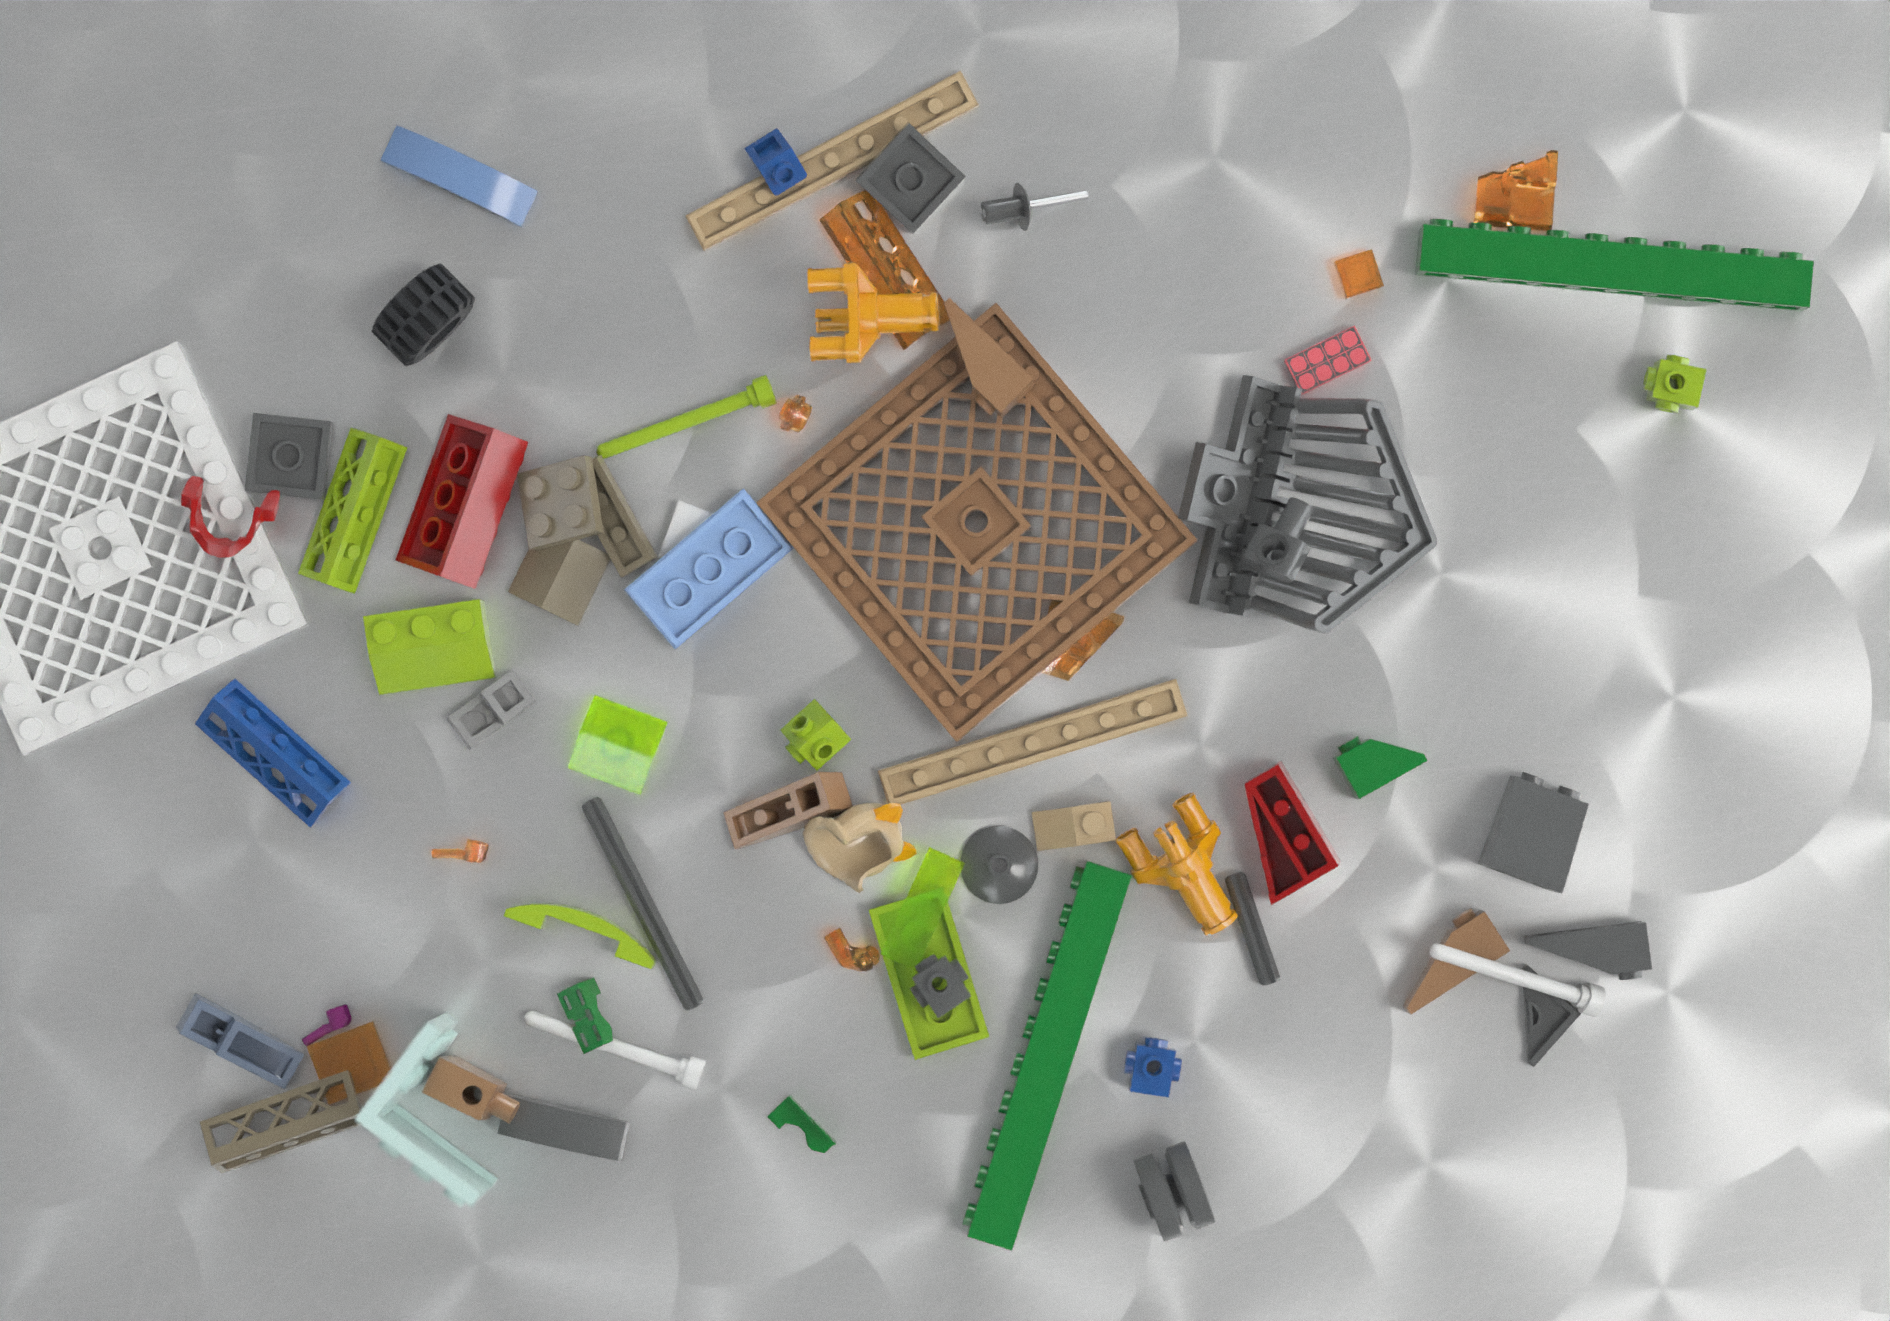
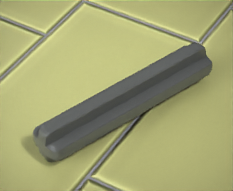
(1252, 928)

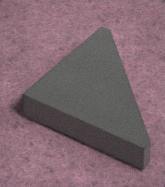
(1545, 1020)

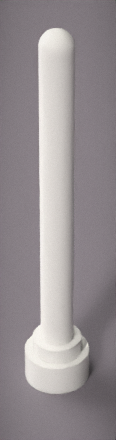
(1587, 997)
(686, 1071)

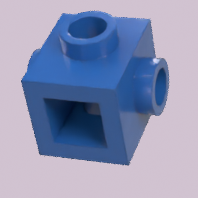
(1157, 1082)

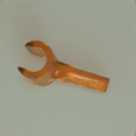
(474, 852)

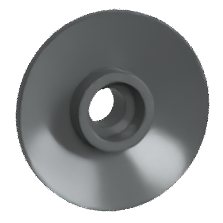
(999, 843)

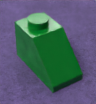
(1373, 764)

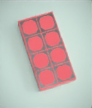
(1327, 360)

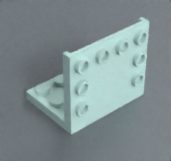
(409, 1136)

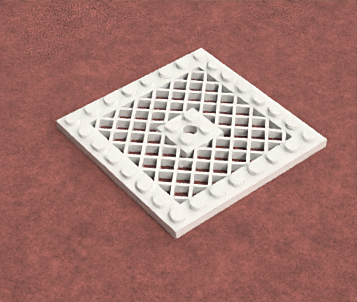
(276, 605)

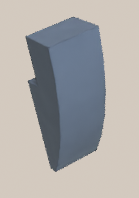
(239, 1041)

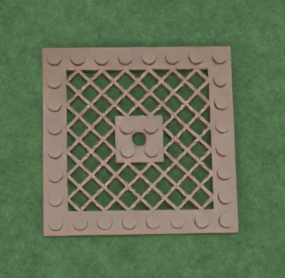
(966, 706)

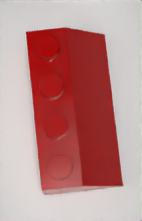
(462, 501)

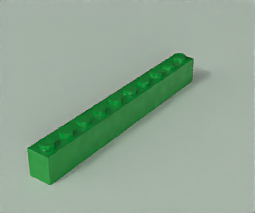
(1614, 267)
(1048, 1054)

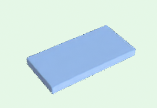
(708, 568)

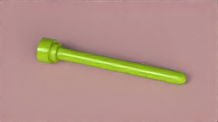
(756, 394)

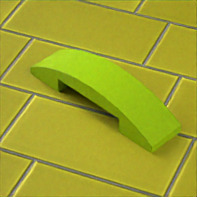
(629, 946)

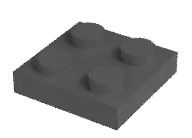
(910, 178)
(289, 456)

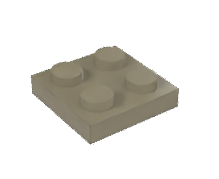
(560, 503)

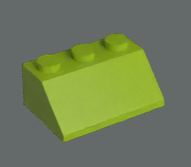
(429, 646)

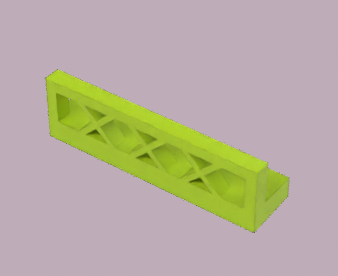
(357, 512)

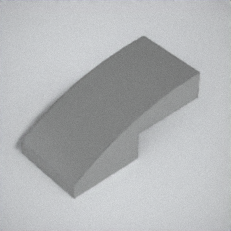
(491, 709)

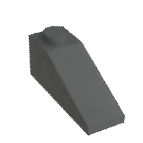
(1610, 948)

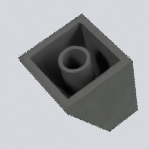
(1535, 832)

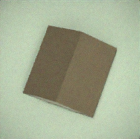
(561, 578)

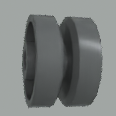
(1173, 1191)

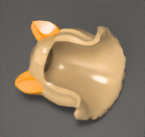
(858, 842)

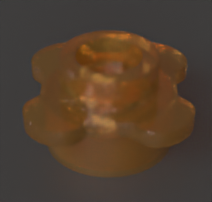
(795, 414)

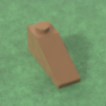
(993, 373)
(788, 808)
(1471, 934)

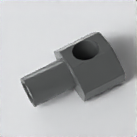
(1283, 537)

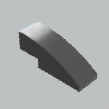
(566, 1128)

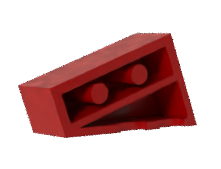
(1287, 833)

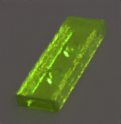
(922, 908)

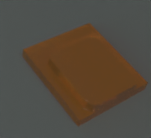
(353, 1050)

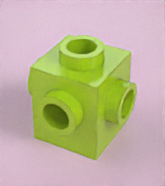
(1687, 381)
(814, 735)

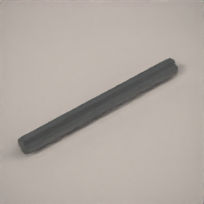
(642, 903)

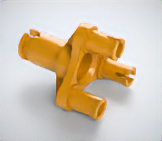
(866, 314)
(1184, 864)

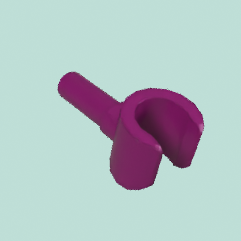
(337, 1017)

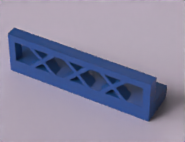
(274, 747)

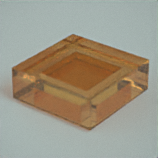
(1358, 274)

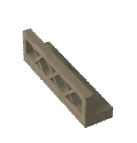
(286, 1136)

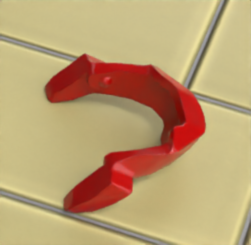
(224, 546)

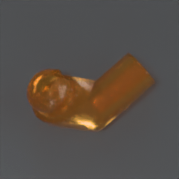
(849, 956)

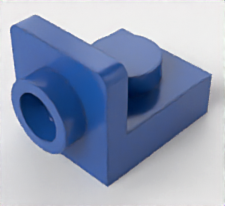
(776, 162)

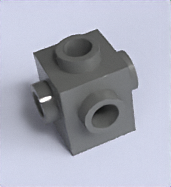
(940, 999)

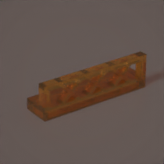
(859, 243)

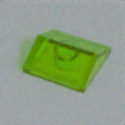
(617, 744)

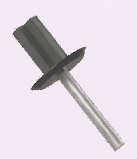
(1020, 206)

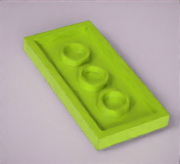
(923, 1028)

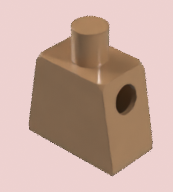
(455, 1085)

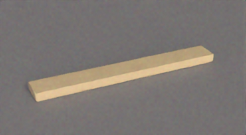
(832, 160)
(1033, 743)

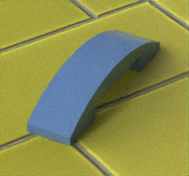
(459, 175)

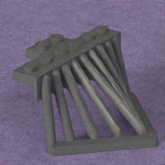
(1239, 488)

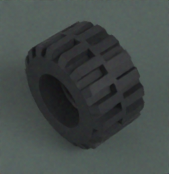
(423, 314)

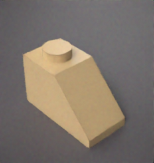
(1073, 826)

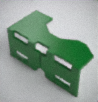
(589, 992)
(793, 1113)

